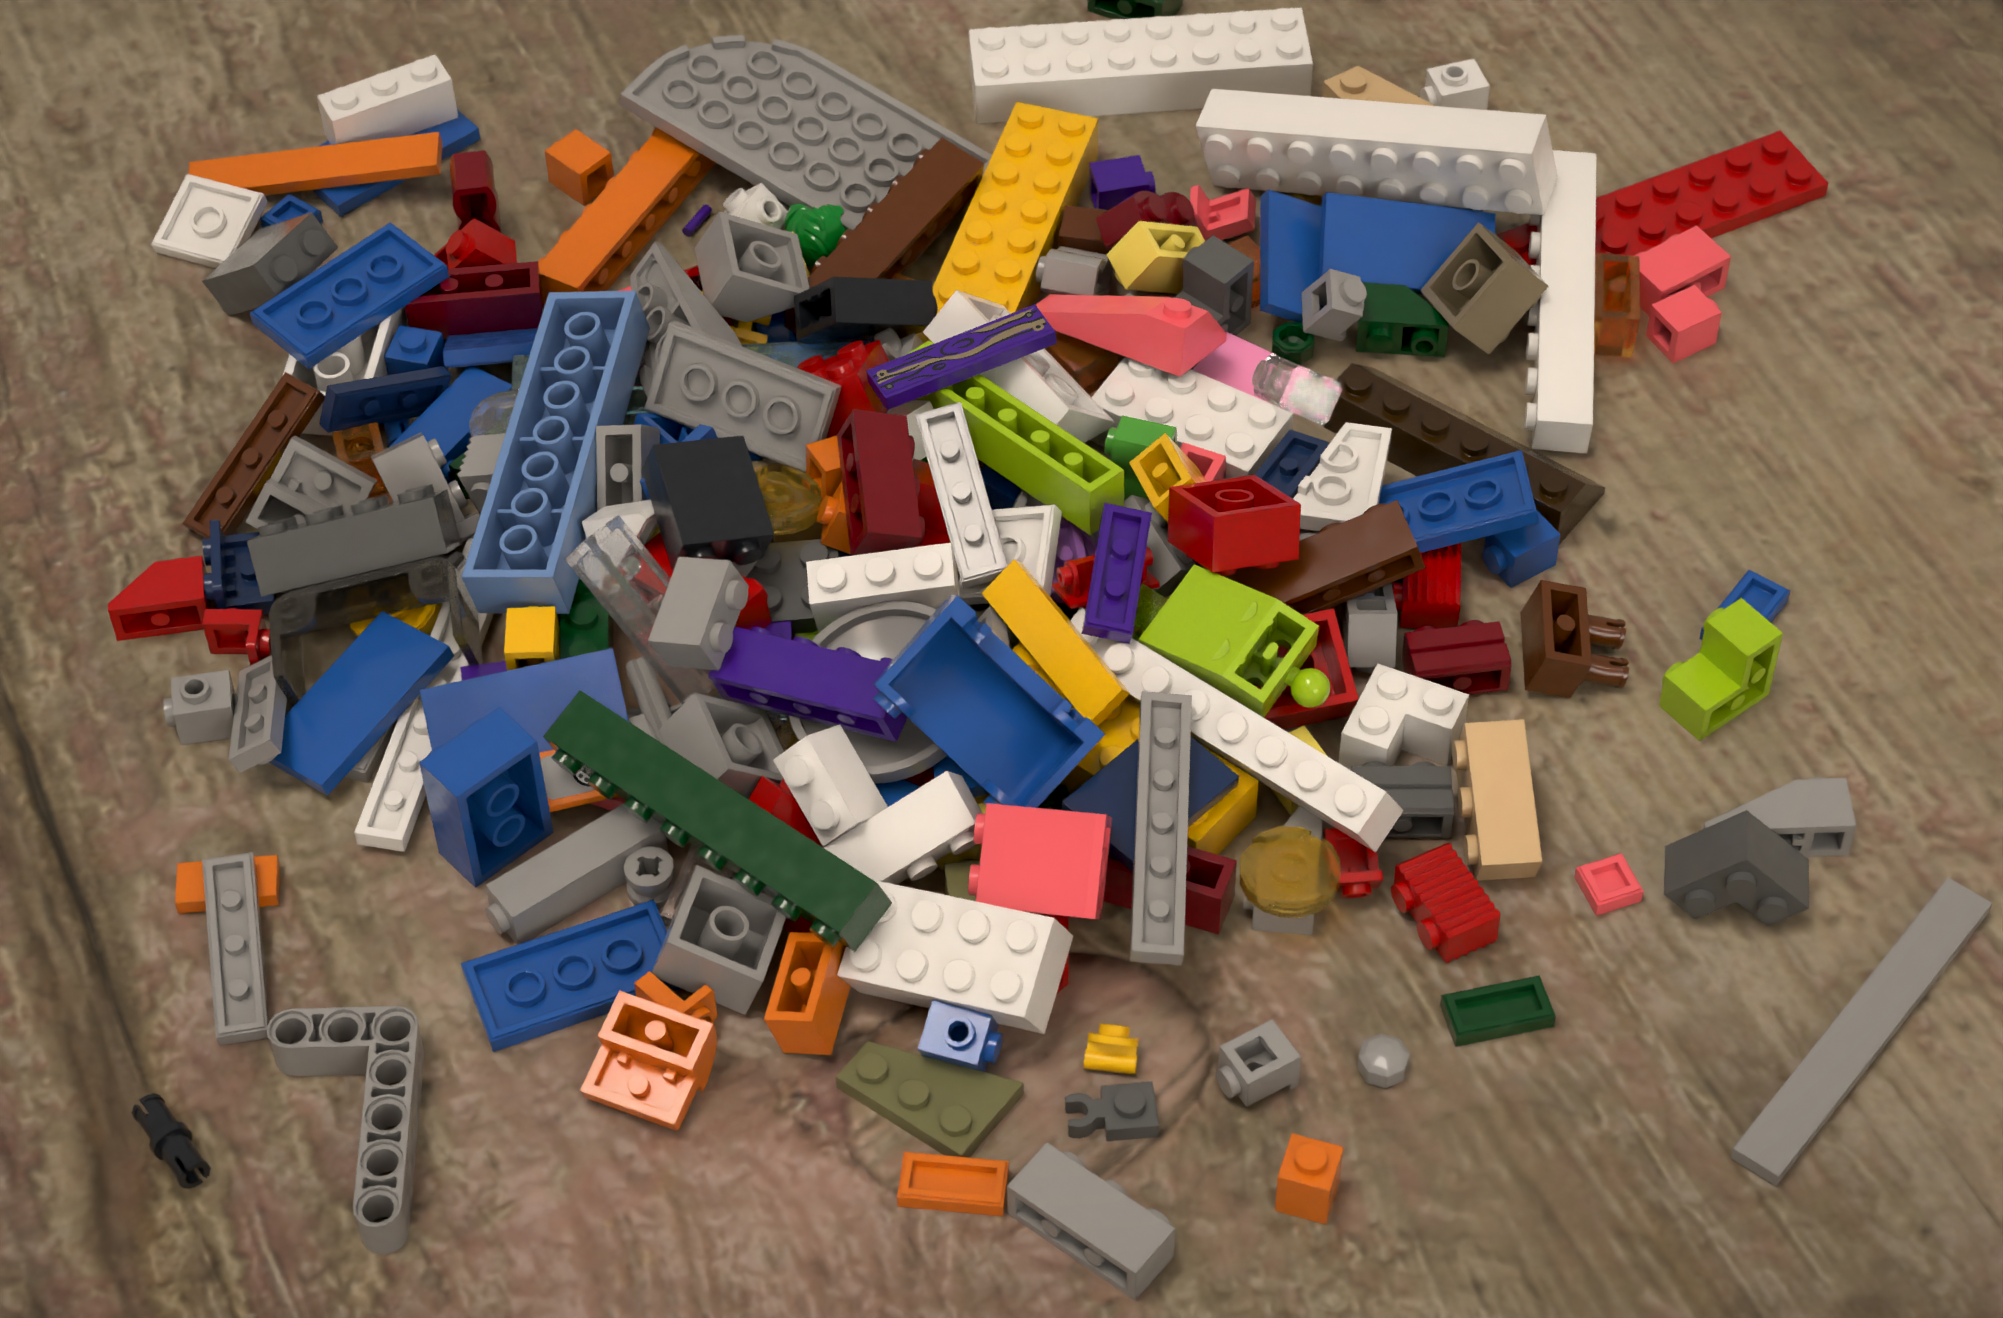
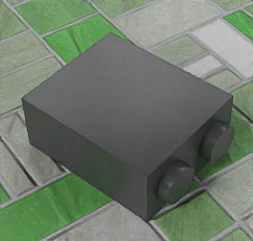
(270, 263)

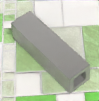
(568, 874)

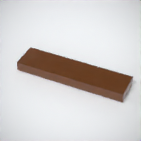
(255, 457)

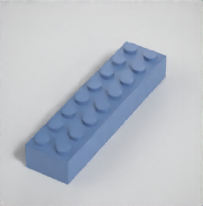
(546, 467)

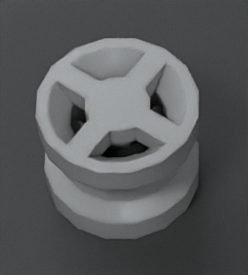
(641, 883)

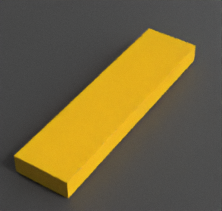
(1055, 643)

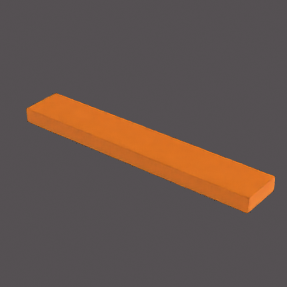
(328, 165)

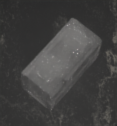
(1296, 388)

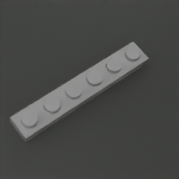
(1161, 829)

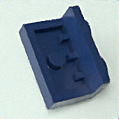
(233, 574)

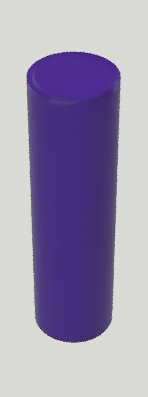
(697, 220)

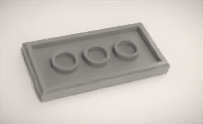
(741, 395)

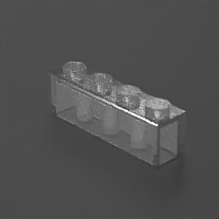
(631, 591)

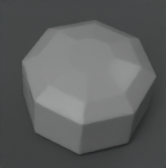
(1383, 1060)

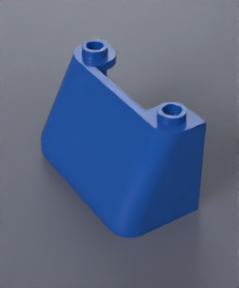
(985, 707)

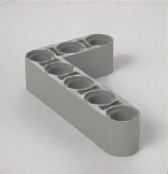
(383, 1062)

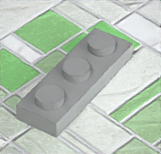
(257, 717)

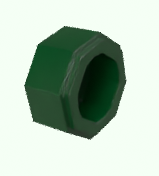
(1292, 343)

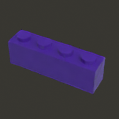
(805, 682)

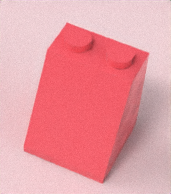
(1041, 860)

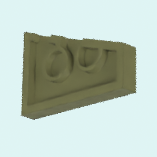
(929, 1098)

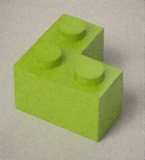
(1726, 674)

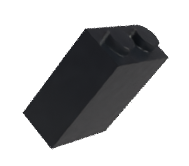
(863, 308)
(708, 500)

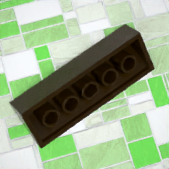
(1437, 437)

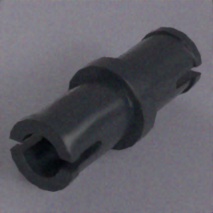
(171, 1141)

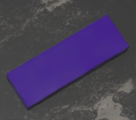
(1116, 573)

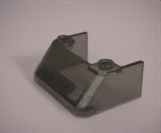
(363, 598)

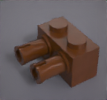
(1559, 638)

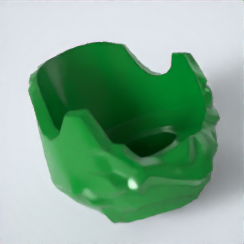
(816, 229)

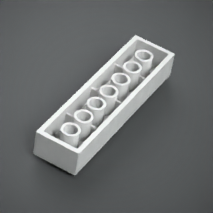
(1138, 62)
(1378, 150)

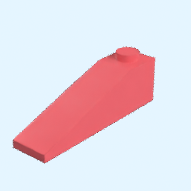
(1144, 328)

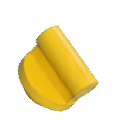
(1112, 1050)

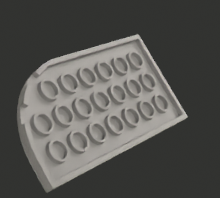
(787, 121)

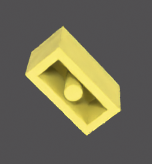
(1153, 256)

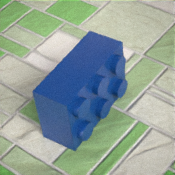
(486, 796)

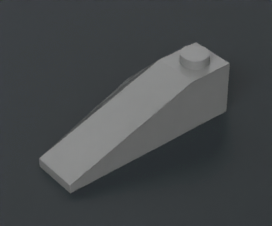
(669, 296)

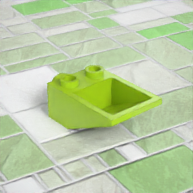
(1233, 639)

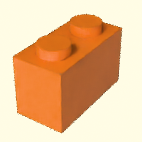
(807, 996)

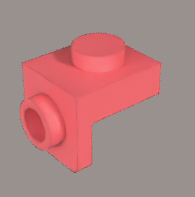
(1224, 215)

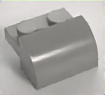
(308, 482)

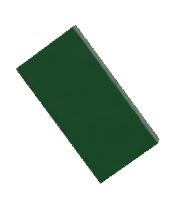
(1497, 1011)

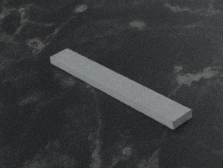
(1860, 1032)

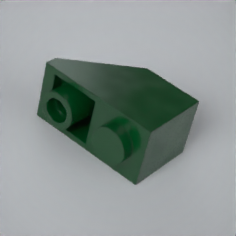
(1400, 323)

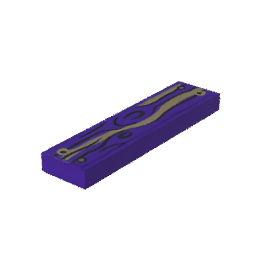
(961, 357)

